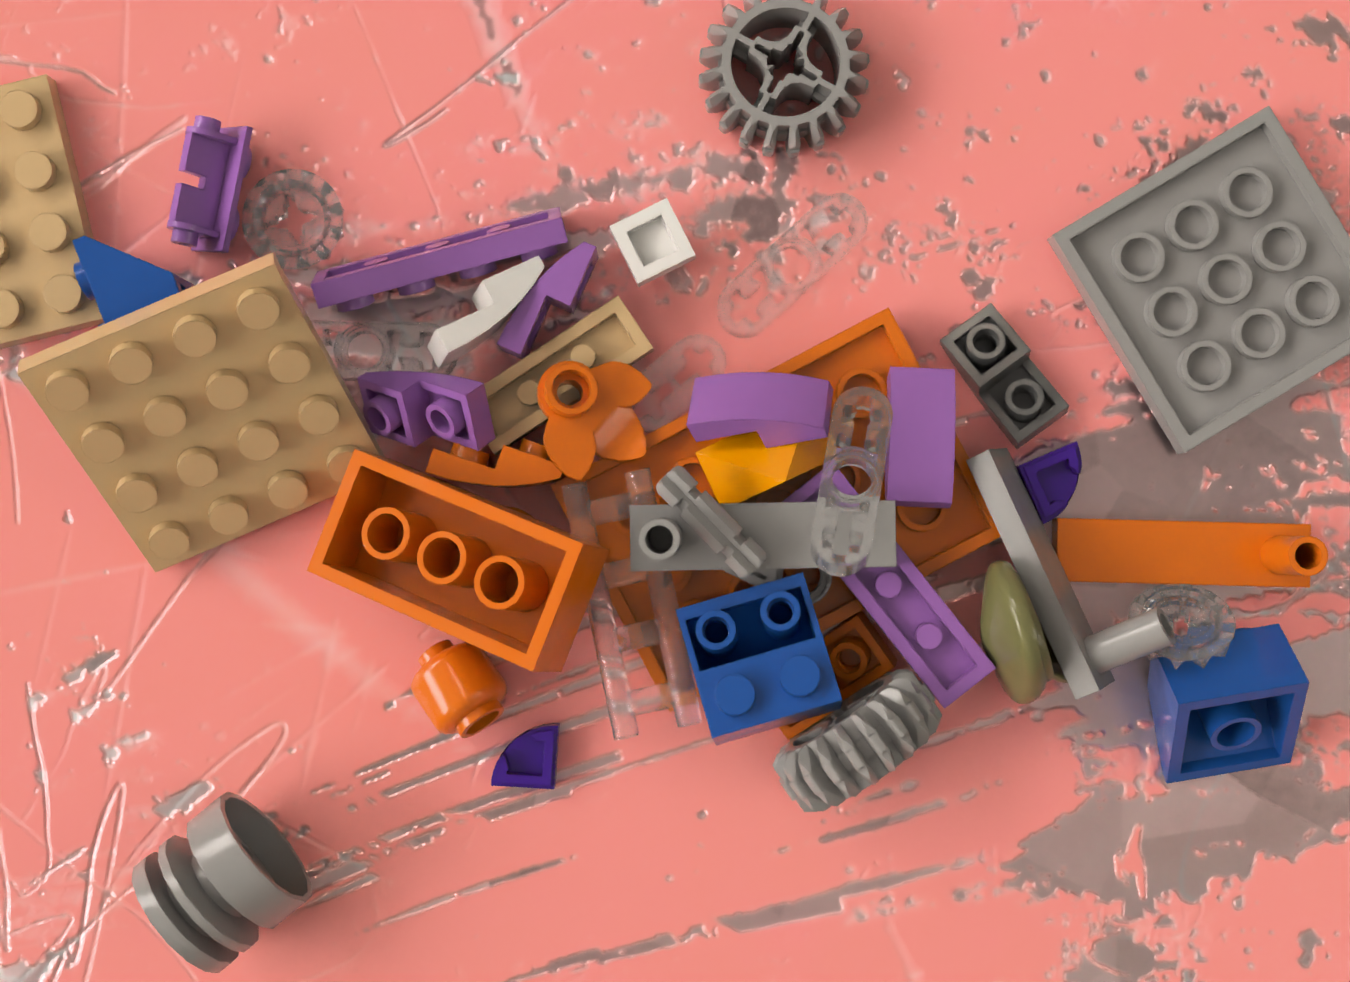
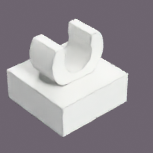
(652, 242)

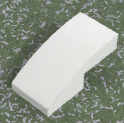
(495, 302)

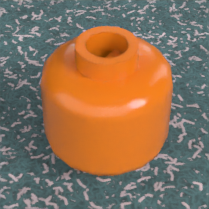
(459, 688)

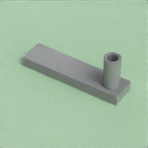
(782, 529)
(1080, 653)

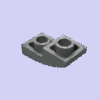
(1003, 376)

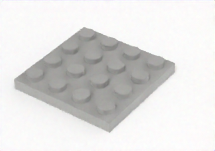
(1217, 279)

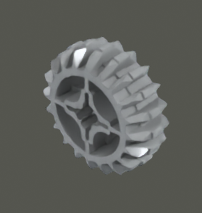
(804, 84)
(858, 742)

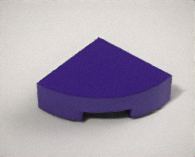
(1052, 479)
(530, 759)

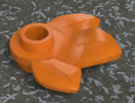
(599, 422)

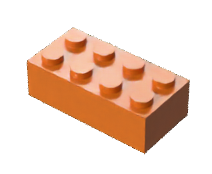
(458, 562)

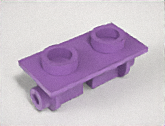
(208, 215)

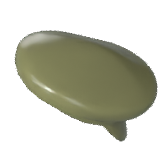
(1015, 636)

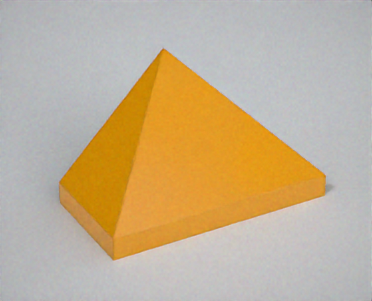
(745, 467)

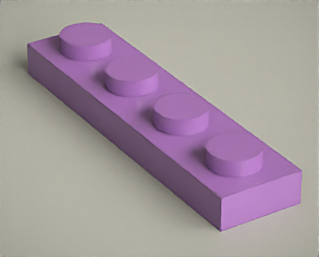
(416, 266)
(913, 616)

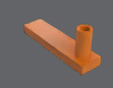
(1188, 552)

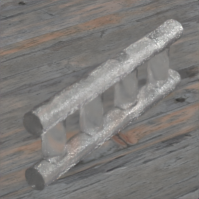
(613, 640)

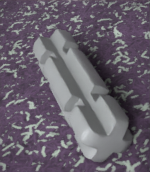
(711, 522)

